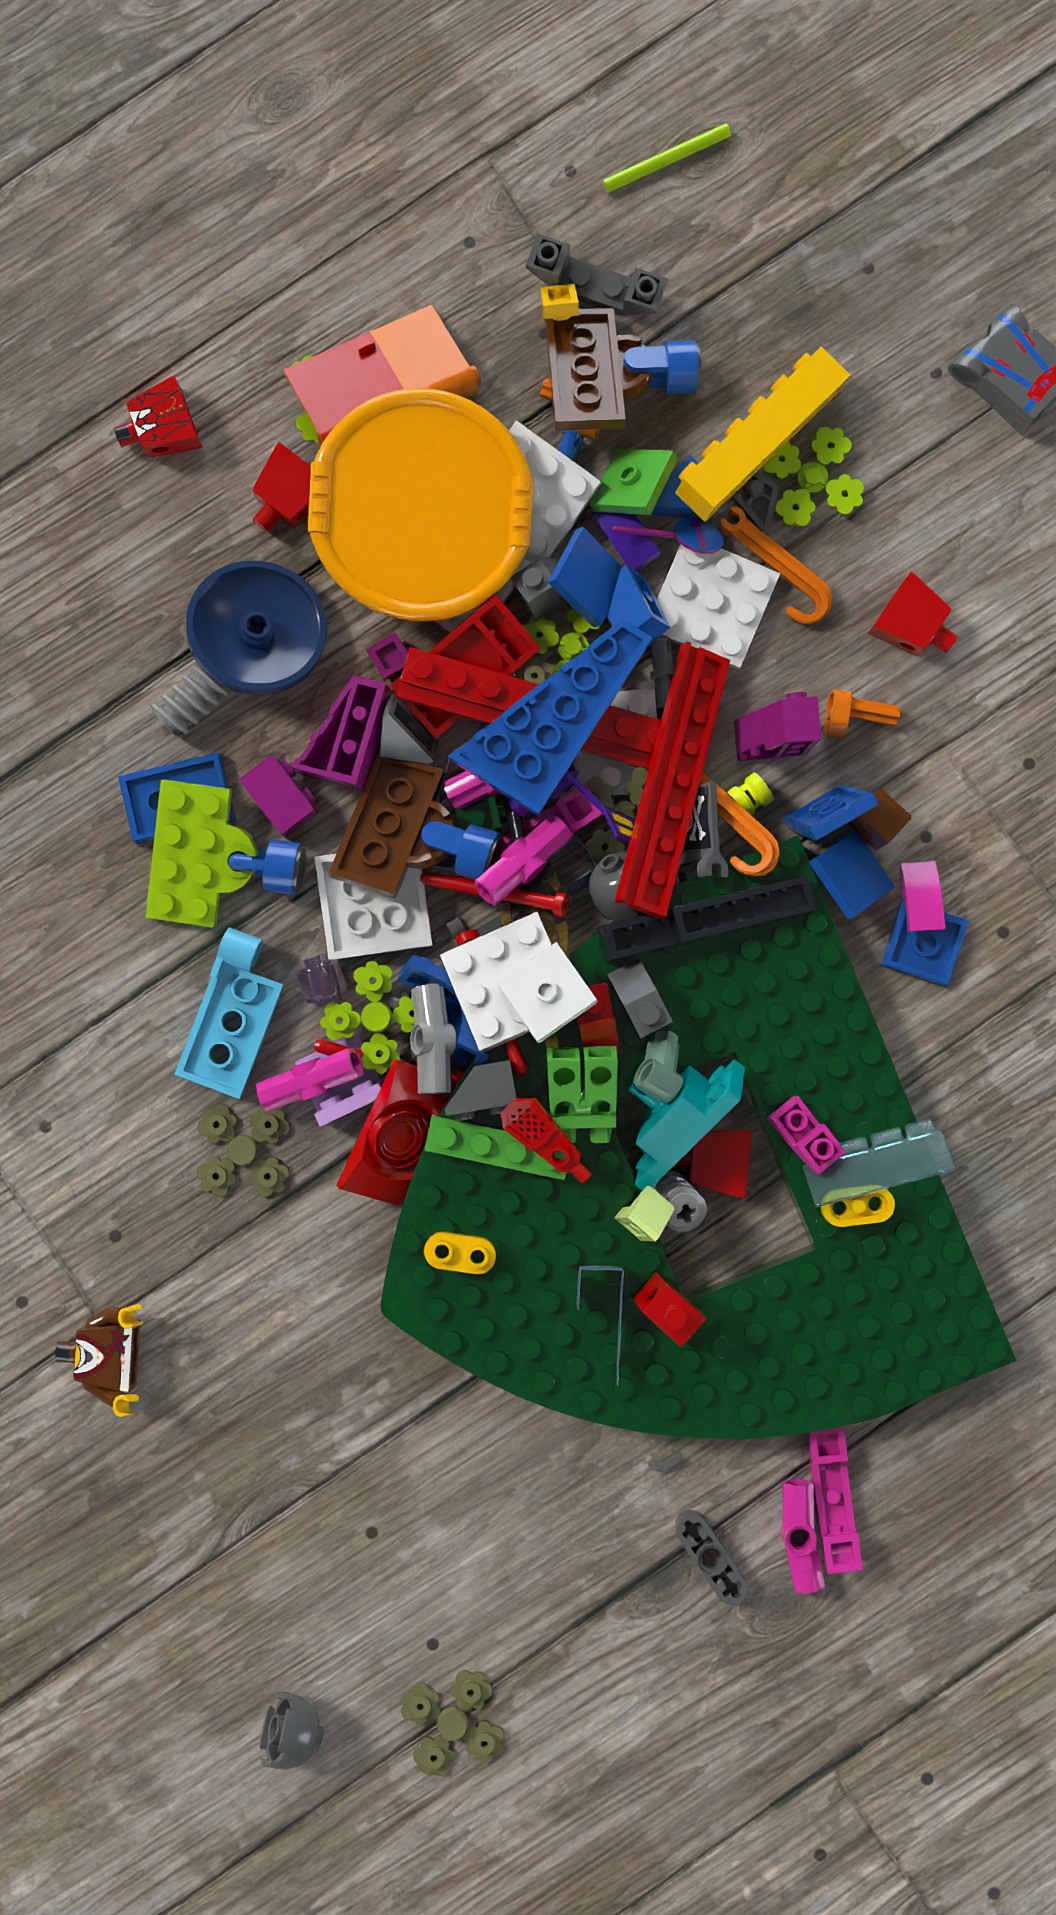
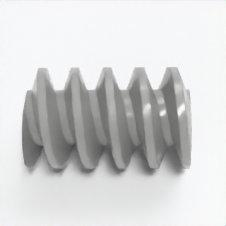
(189, 701)
(687, 1203)

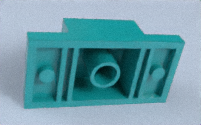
(676, 1126)

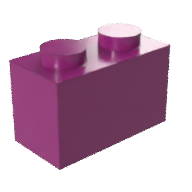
(279, 796)

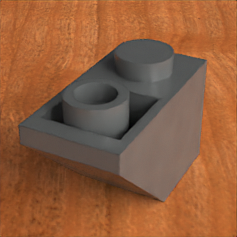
(484, 1088)

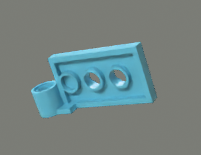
(231, 989)

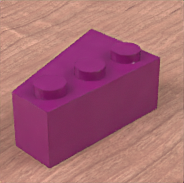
(779, 729)
(349, 737)

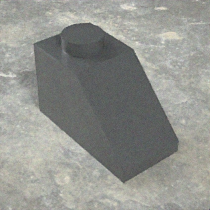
(534, 590)
(640, 998)

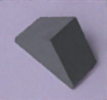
(405, 735)

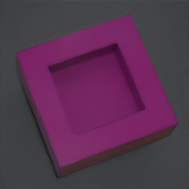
(388, 656)

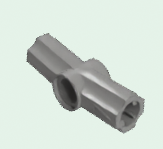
(432, 1039)

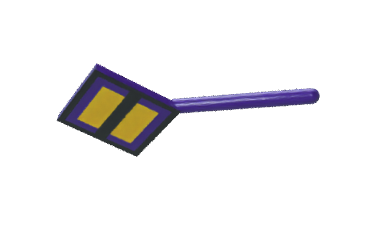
(620, 823)

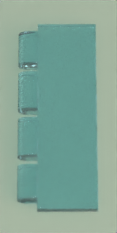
(885, 1165)

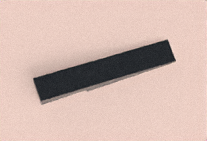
(706, 918)

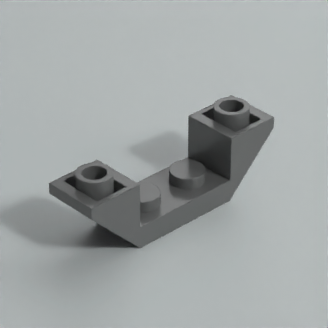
(593, 284)

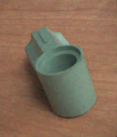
(658, 1071)

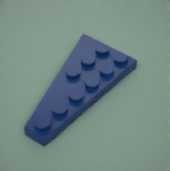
(545, 730)

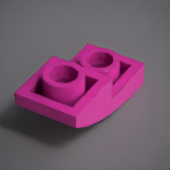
(922, 896)
(805, 1135)

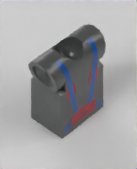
(1011, 369)

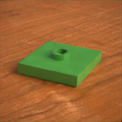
(633, 481)

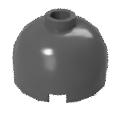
(604, 886)
(290, 1732)

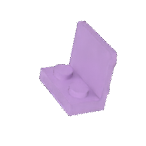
(348, 1096)

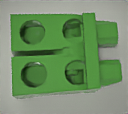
(587, 1104)

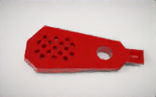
(547, 1140)

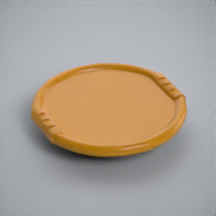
(420, 504)

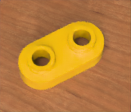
(858, 1211)
(460, 1251)

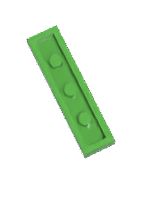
(486, 1146)

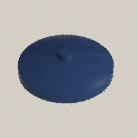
(256, 627)

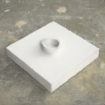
(547, 992)

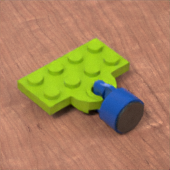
(205, 855)

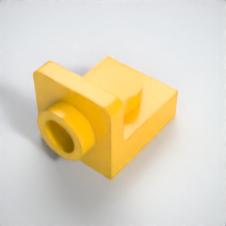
(559, 302)

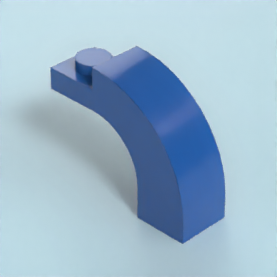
(423, 971)

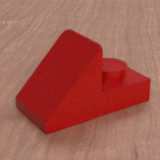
(597, 1023)

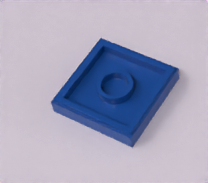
(586, 577)
(852, 875)
(925, 953)

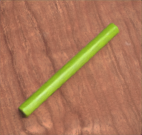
(666, 158)

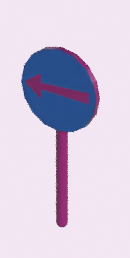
(690, 532)

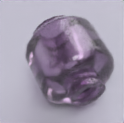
(321, 981)

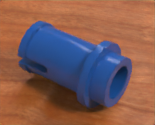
(570, 444)

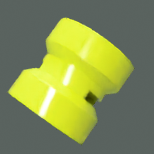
(751, 793)

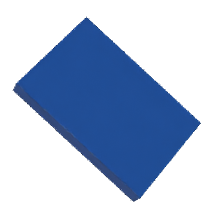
(142, 789)
(830, 811)

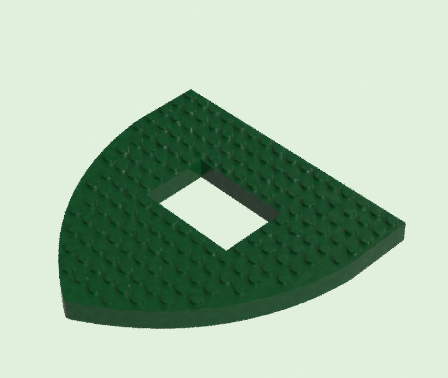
(786, 1347)

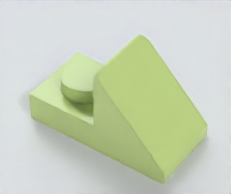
(646, 1215)

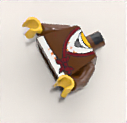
(106, 1356)

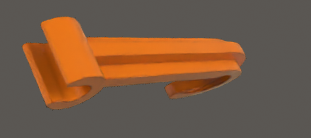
(783, 563)
(748, 829)

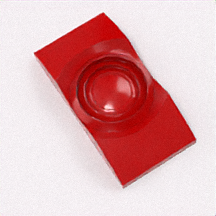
(484, 639)
(392, 1137)

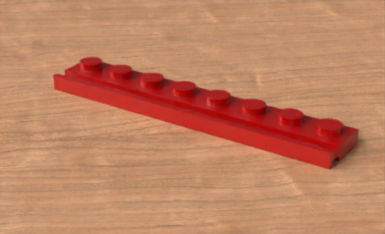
(486, 694)
(672, 781)

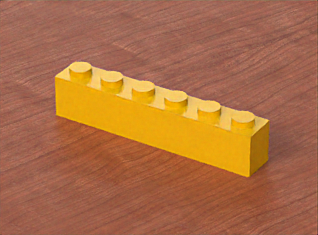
(762, 433)

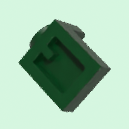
(482, 813)

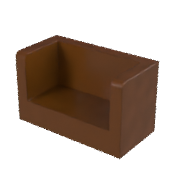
(882, 822)

